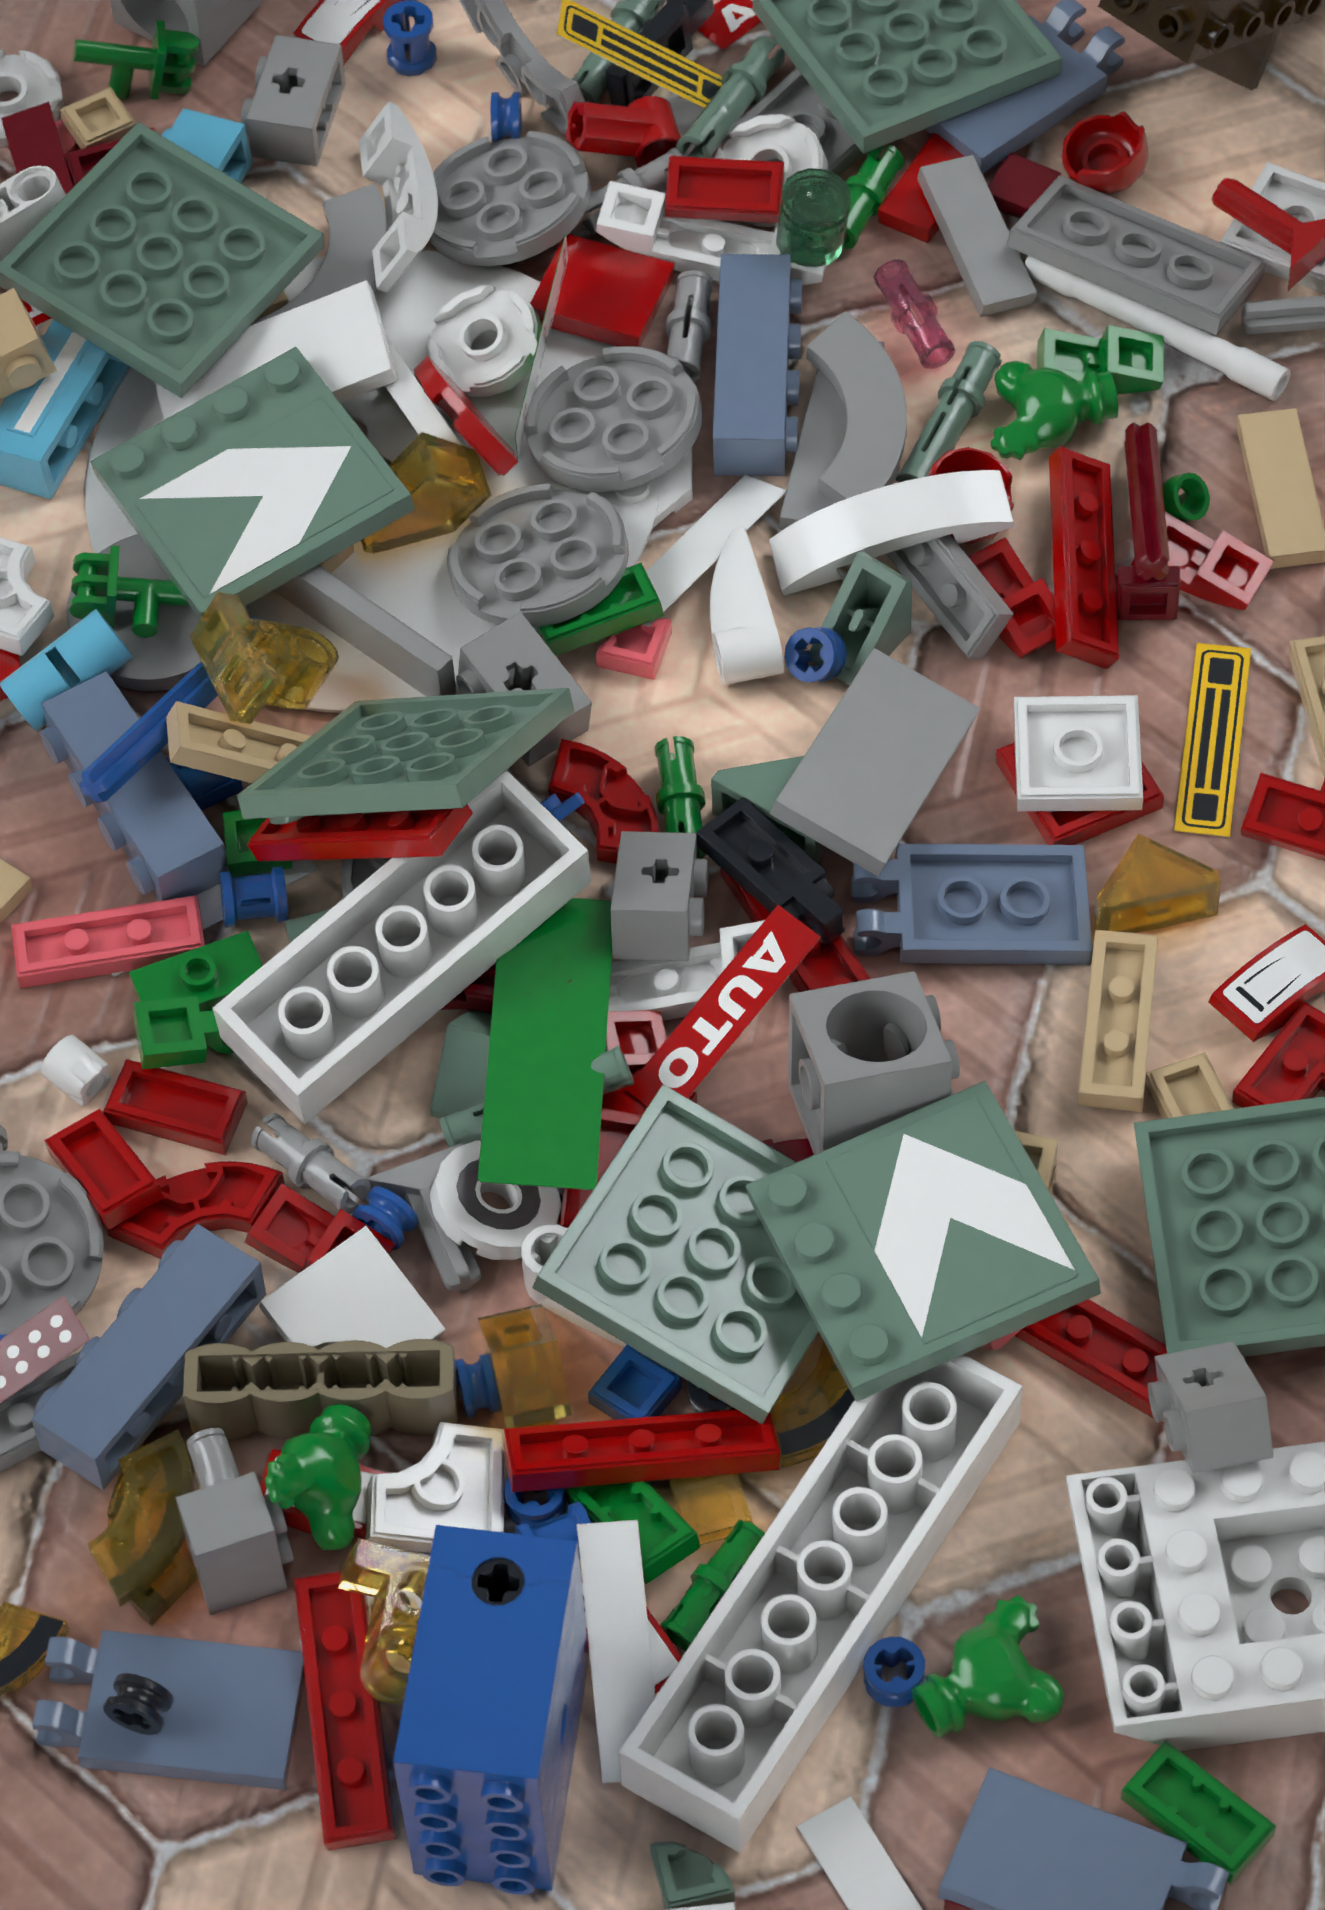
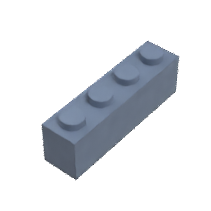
(753, 365)
(152, 814)
(137, 1366)

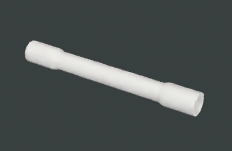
(1236, 362)

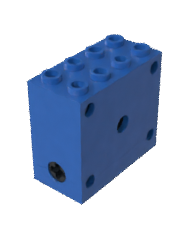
(492, 1709)

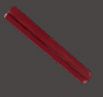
(1146, 501)

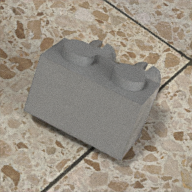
(231, 1528)

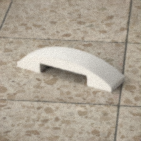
(399, 163)
(638, 223)
(889, 520)
(675, 985)

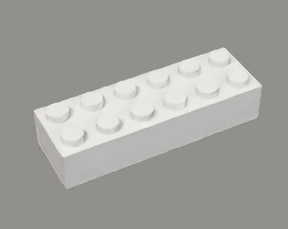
(401, 949)

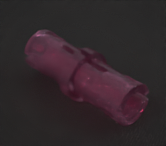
(926, 333)

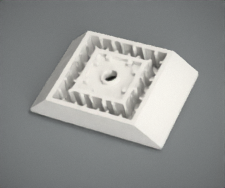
(1185, 1589)

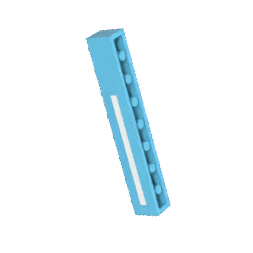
(54, 417)

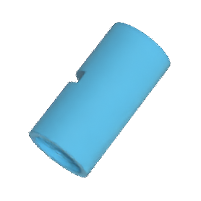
(65, 663)

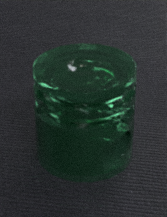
(813, 215)

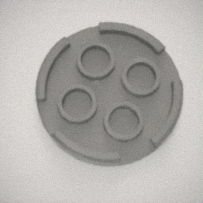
(508, 198)
(613, 420)
(538, 555)
(167, 655)
(46, 1240)

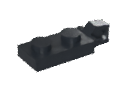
(669, 28)
(772, 868)

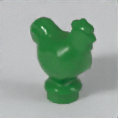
(1049, 406)
(323, 1474)
(990, 1675)

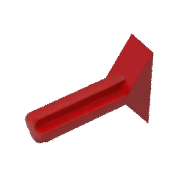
(1301, 240)

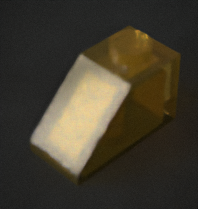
(444, 487)
(525, 1367)

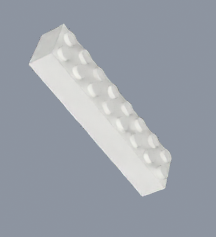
(817, 1597)

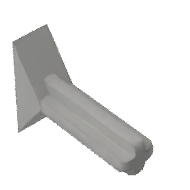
(1284, 315)
(413, 1184)

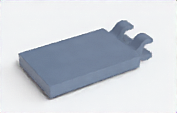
(1023, 116)
(978, 905)
(227, 1719)
(1060, 1854)

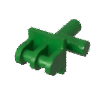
(166, 61)
(100, 587)

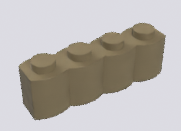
(291, 1383)

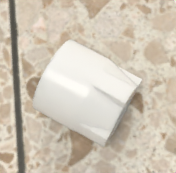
(76, 1070)

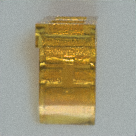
(259, 659)
(392, 1628)

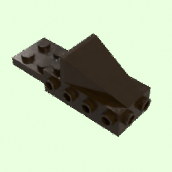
(1218, 35)

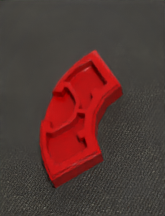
(465, 416)
(609, 793)
(214, 1197)

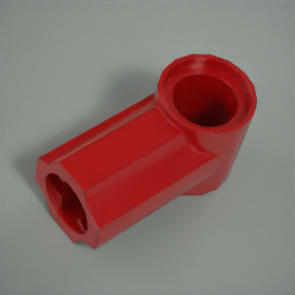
(639, 131)

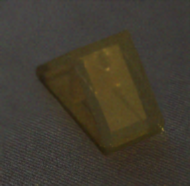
(1156, 890)

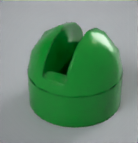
(1192, 503)

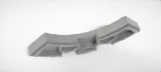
(523, 63)
(355, 228)
(873, 406)

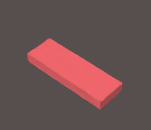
(105, 940)

